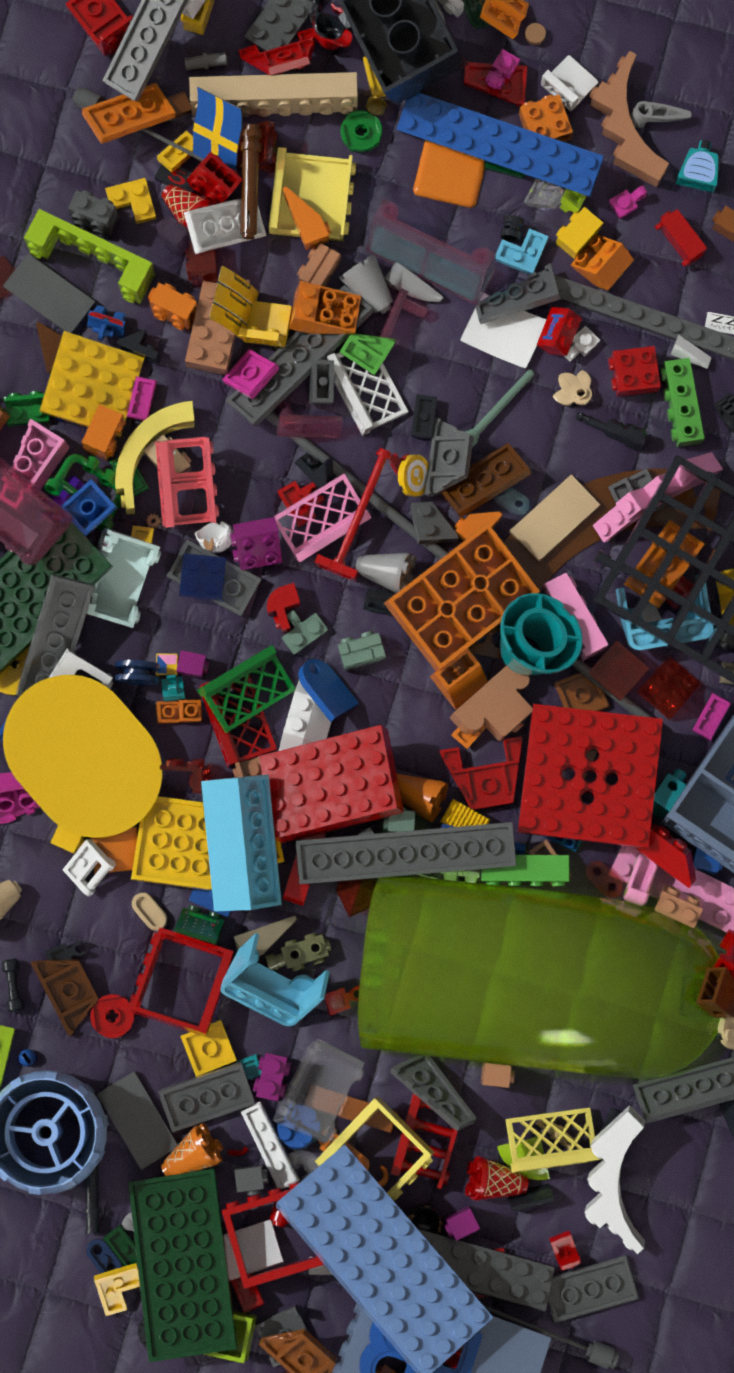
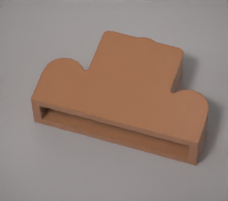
(495, 706)

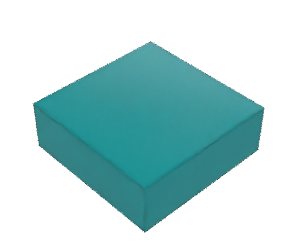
(250, 1066)

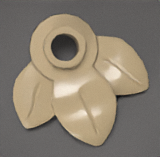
(571, 387)

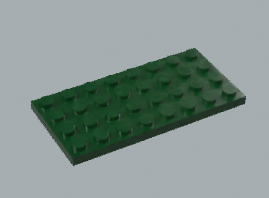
(25, 587)
(182, 1265)

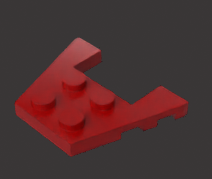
(282, 58)
(486, 784)

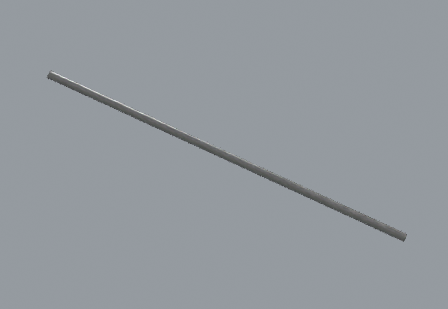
(434, 548)

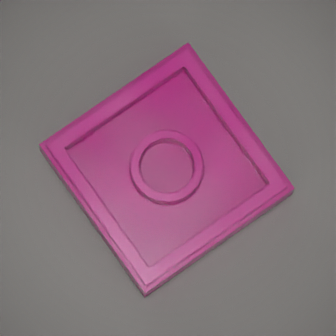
(250, 374)

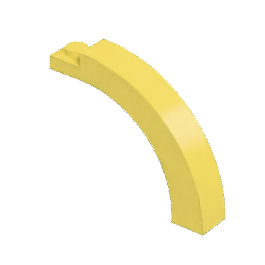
(162, 422)

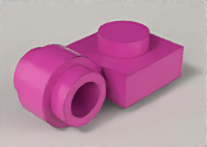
(503, 66)

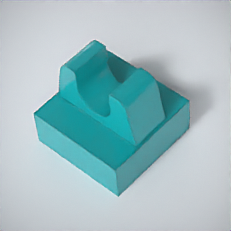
(173, 688)

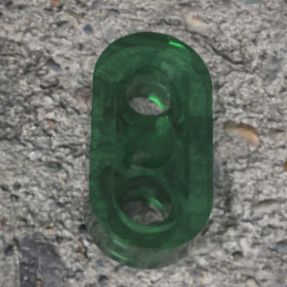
(473, 13)

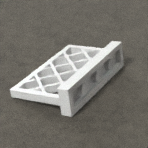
(352, 398)

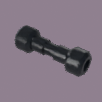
(11, 967)

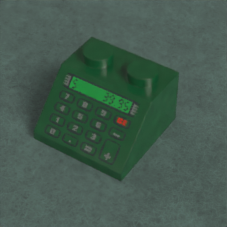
(199, 925)

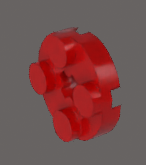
(102, 1009)

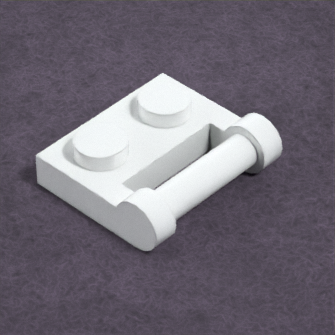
(83, 863)

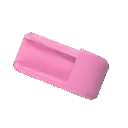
(640, 881)

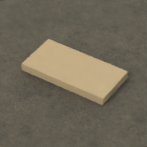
(554, 518)

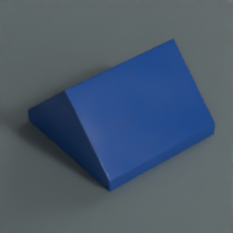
(88, 507)

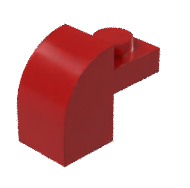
(281, 600)

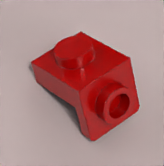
(565, 1250)

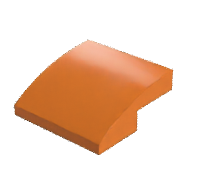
(505, 15)
(119, 848)

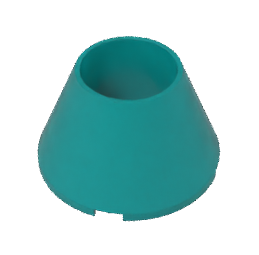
(545, 623)

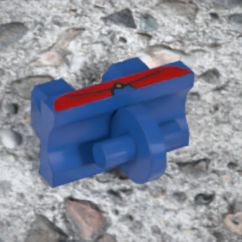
(105, 324)

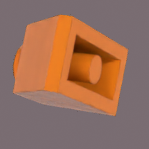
(473, 522)

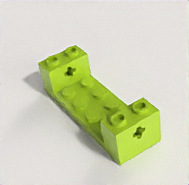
(46, 231)

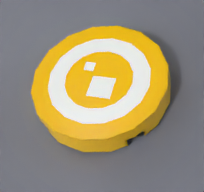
(413, 475)

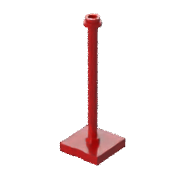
(338, 565)

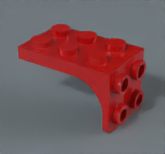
(102, 22)

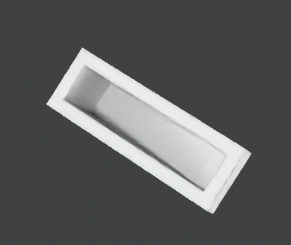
(684, 349)

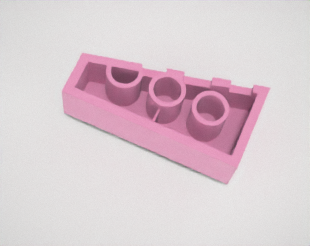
(39, 454)
(564, 589)

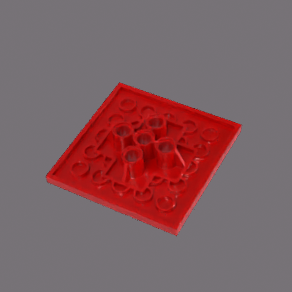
(560, 742)

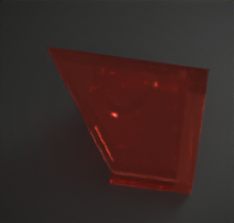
(356, 895)

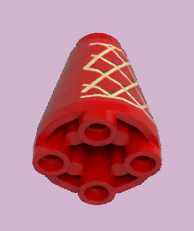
(181, 201)
(493, 1180)

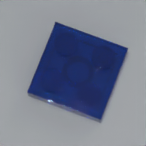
(202, 577)

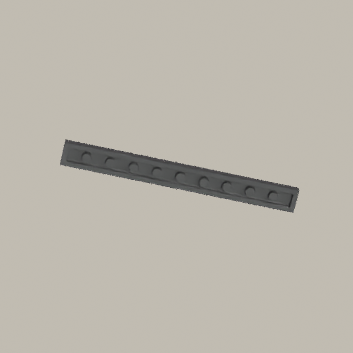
(645, 317)

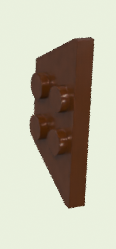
(66, 989)

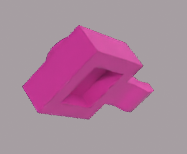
(625, 202)

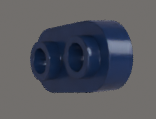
(104, 1258)

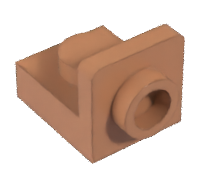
(248, 768)

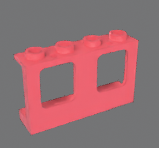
(171, 482)

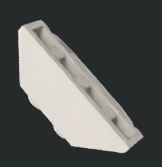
(304, 721)

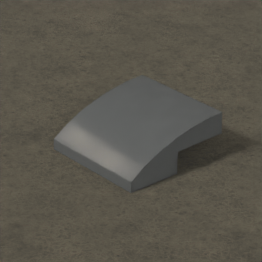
(632, 483)

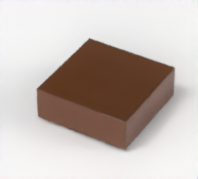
(180, 104)

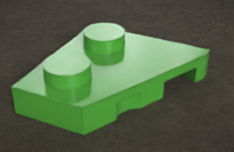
(367, 350)

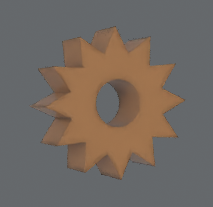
(150, 518)

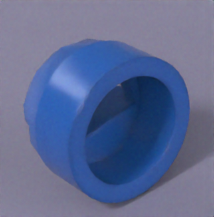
(31, 1054)

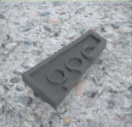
(530, 293)
(433, 1088)

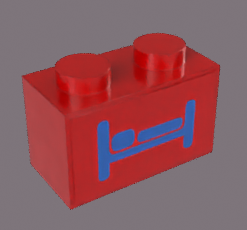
(559, 331)

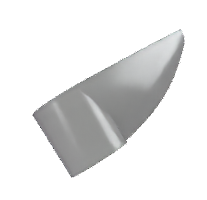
(656, 112)
(400, 277)

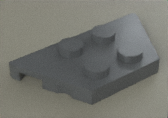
(448, 457)

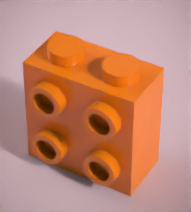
(546, 118)
(173, 306)

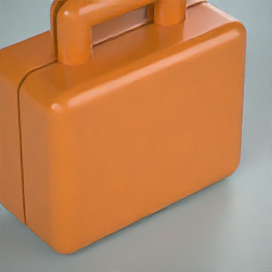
(448, 175)

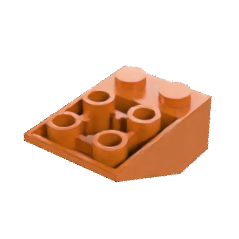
(324, 310)

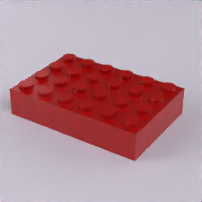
(332, 783)

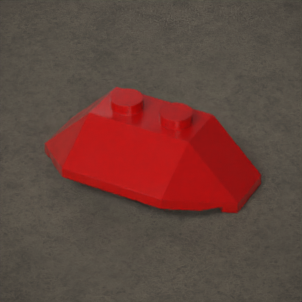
(670, 855)

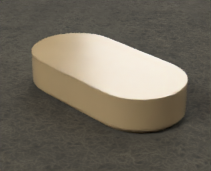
(149, 911)

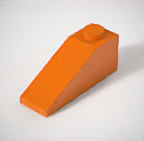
(308, 222)

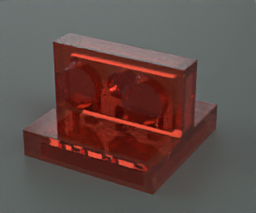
(267, 157)
(618, 670)

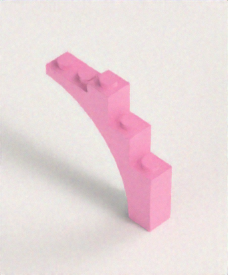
(634, 503)

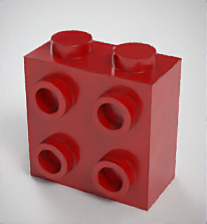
(214, 179)
(634, 371)

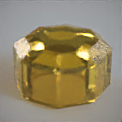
(376, 105)

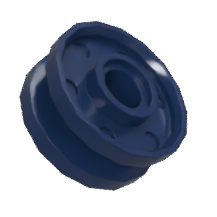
(137, 672)

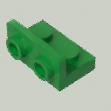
(25, 407)

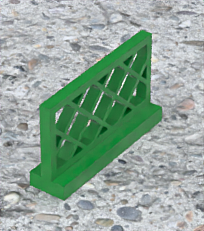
(238, 672)

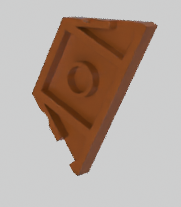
(299, 1352)

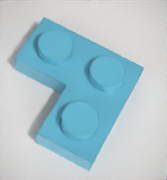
(525, 257)

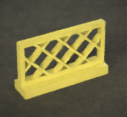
(551, 1159)

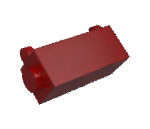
(681, 236)

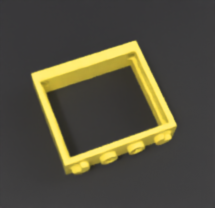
(377, 1103)

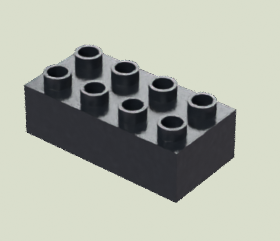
(404, 43)

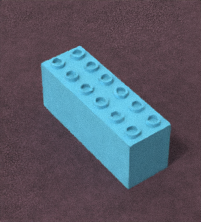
(241, 843)

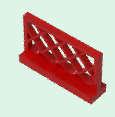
(225, 740)

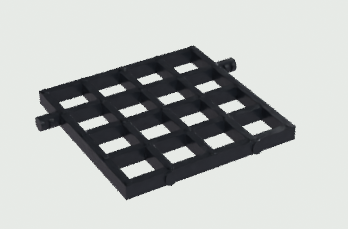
(672, 549)

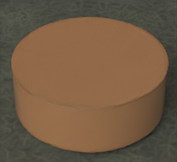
(535, 34)

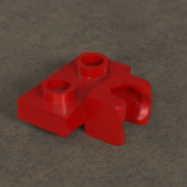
(292, 493)

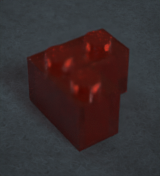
(201, 266)

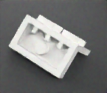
(569, 82)

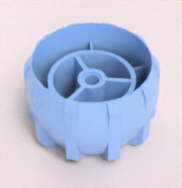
(93, 1132)

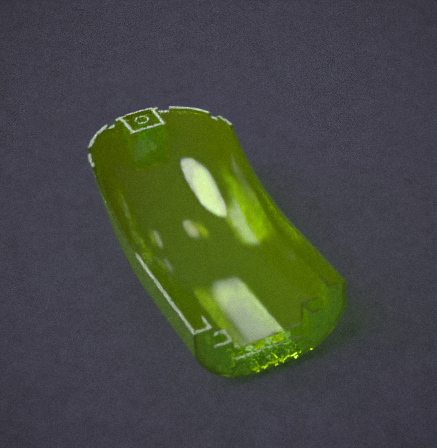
(532, 979)

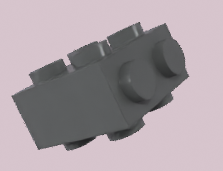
(93, 213)

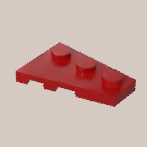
(512, 89)

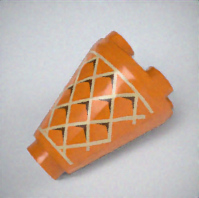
(193, 1153)

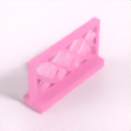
(328, 535)

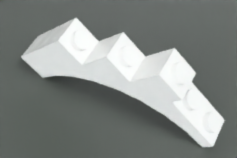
(605, 1177)

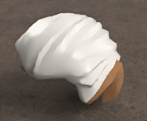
(215, 537)

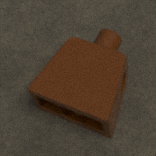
(717, 993)

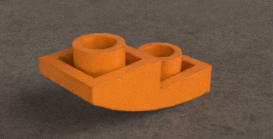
(178, 711)

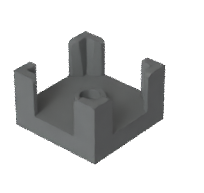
(279, 1323)

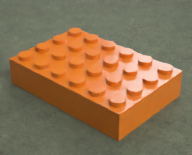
(460, 597)

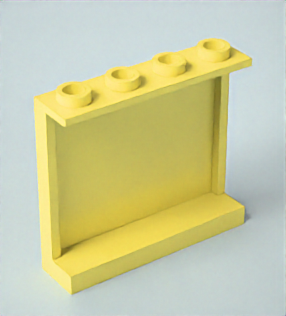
(317, 181)

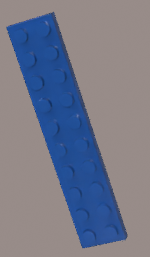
(501, 143)

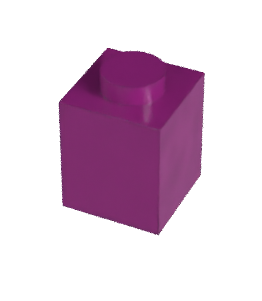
(192, 664)

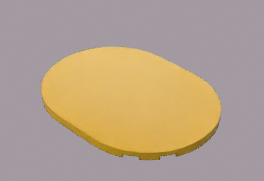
(82, 756)

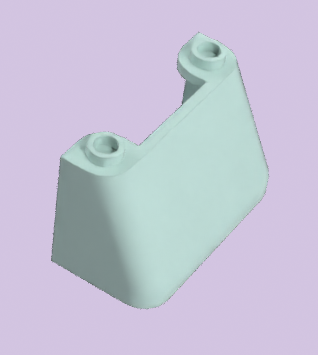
(119, 589)

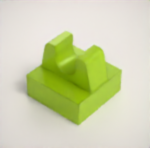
(571, 201)

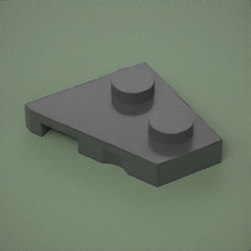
(430, 524)

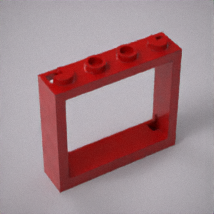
(150, 961)
(255, 1201)

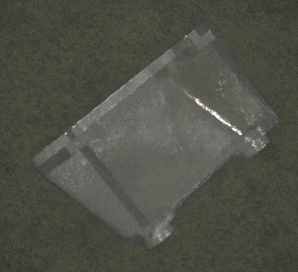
(318, 1091)

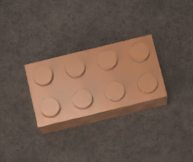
(210, 343)

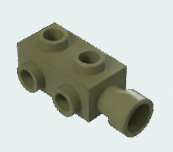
(305, 953)

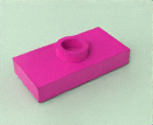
(141, 398)
(711, 717)

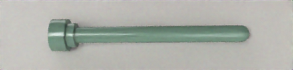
(499, 406)

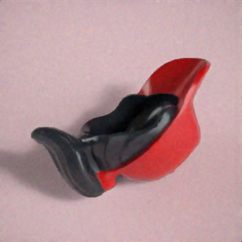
(328, 29)

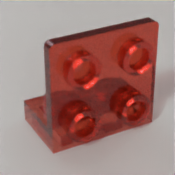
(669, 688)
(200, 770)

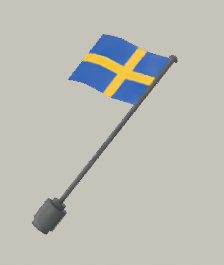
(215, 127)

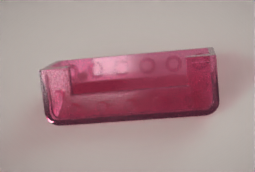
(28, 517)

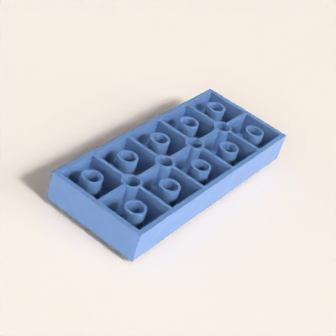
(383, 1262)

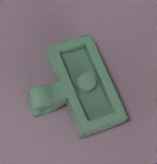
(303, 632)

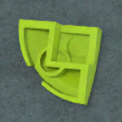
(522, 1151)

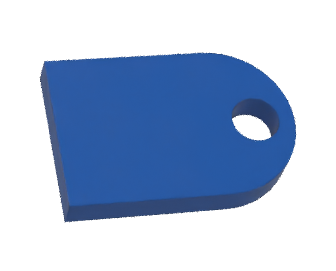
(326, 689)

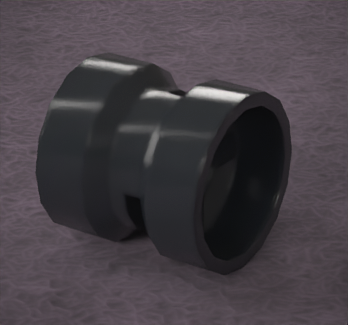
(512, 227)

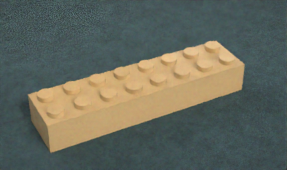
(282, 93)

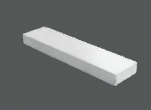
(270, 1145)

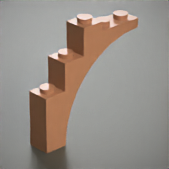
(631, 151)

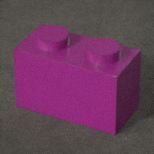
(461, 1223)

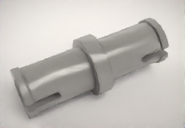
(205, 61)

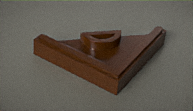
(49, 343)

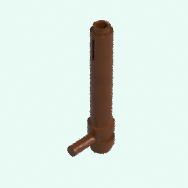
(250, 174)

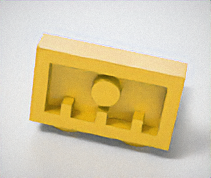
(267, 324)

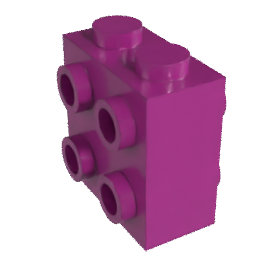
(256, 543)
(270, 1083)

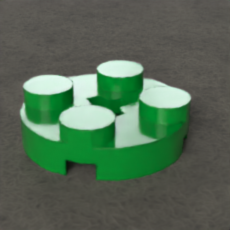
(368, 122)

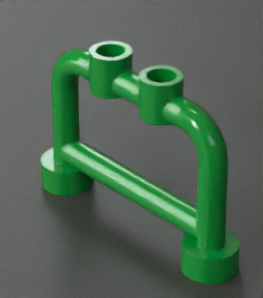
(90, 465)

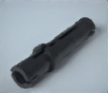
(91, 1202)

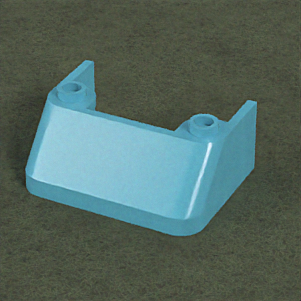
(692, 628)
(268, 991)

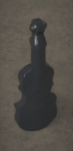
(630, 435)

